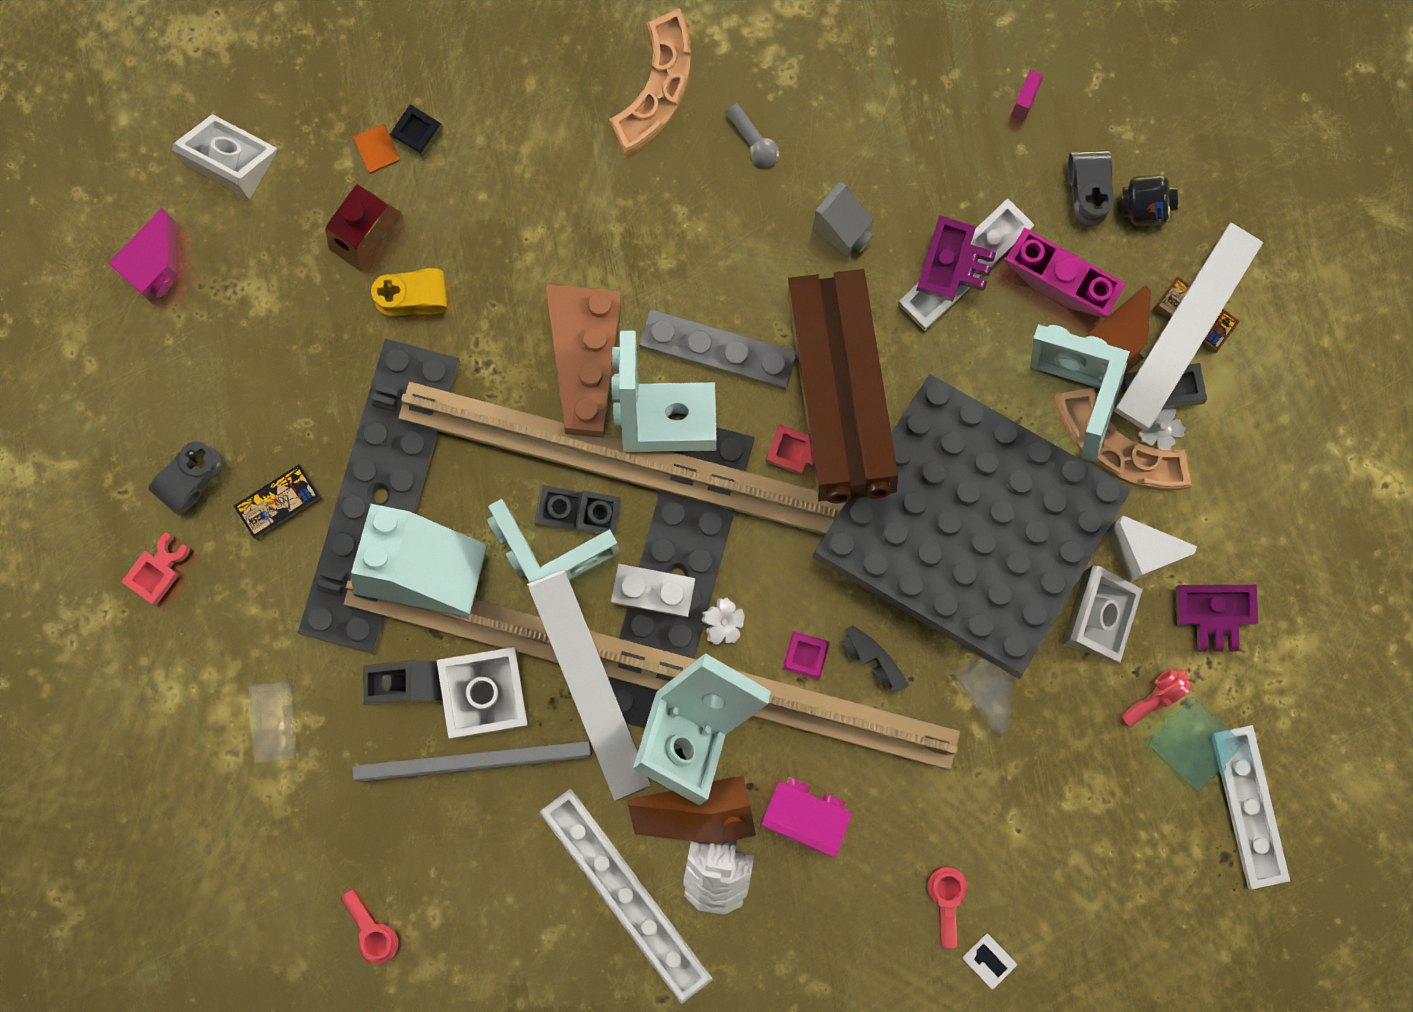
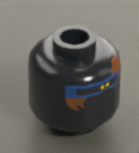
(1149, 200)

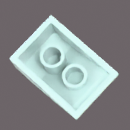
(416, 562)

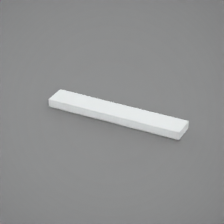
(1188, 327)
(588, 683)
(626, 896)

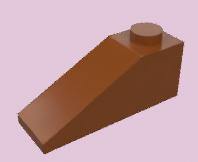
(718, 820)

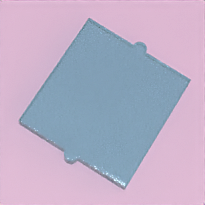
(1196, 743)

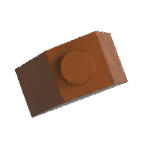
(1128, 326)

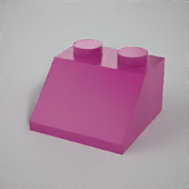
(807, 818)

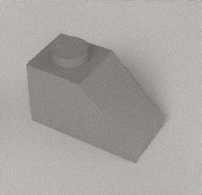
(843, 221)

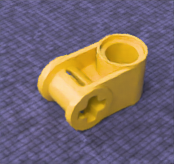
(415, 293)

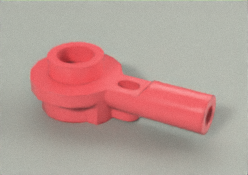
(1170, 688)
(947, 889)
(376, 941)

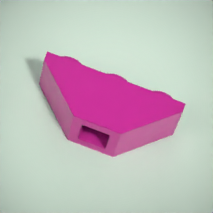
(1063, 275)

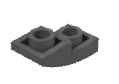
(576, 510)
(865, 649)

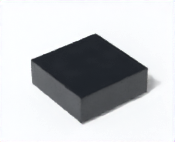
(416, 130)

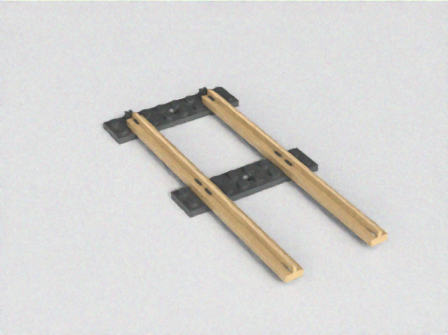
(687, 532)

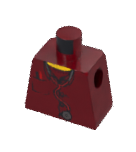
(361, 225)

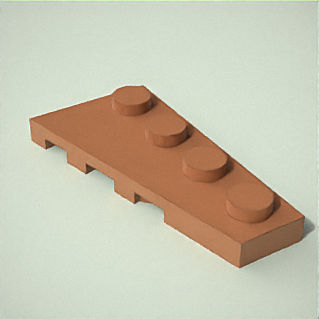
(583, 338)

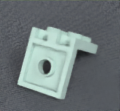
(1087, 362)
(646, 408)
(523, 560)
(696, 720)

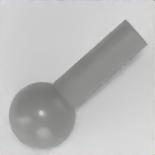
(763, 151)

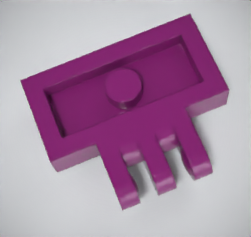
(953, 260)
(1217, 612)

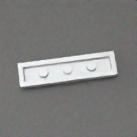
(996, 234)
(1253, 815)

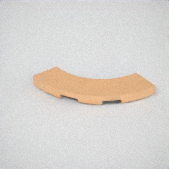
(665, 86)
(1118, 454)

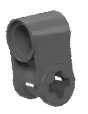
(1091, 180)
(183, 480)

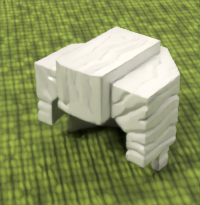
(717, 876)

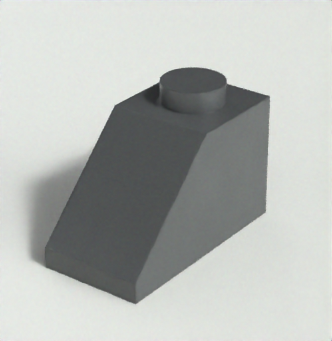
(401, 683)

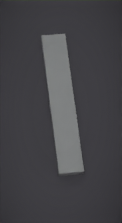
(472, 762)

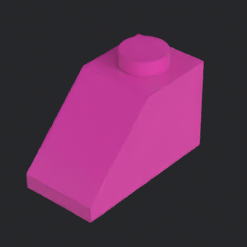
(150, 257)

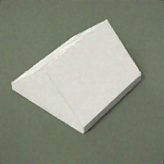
(225, 155)
(1145, 549)
(1102, 614)
(482, 693)

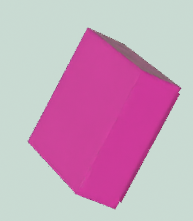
(1027, 95)
(806, 655)

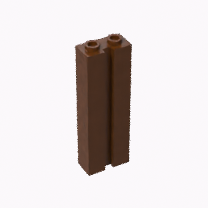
(842, 387)

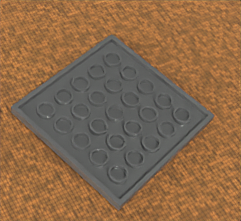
(980, 527)

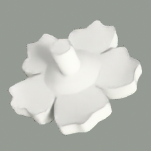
(1163, 430)
(724, 622)

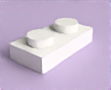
(653, 590)

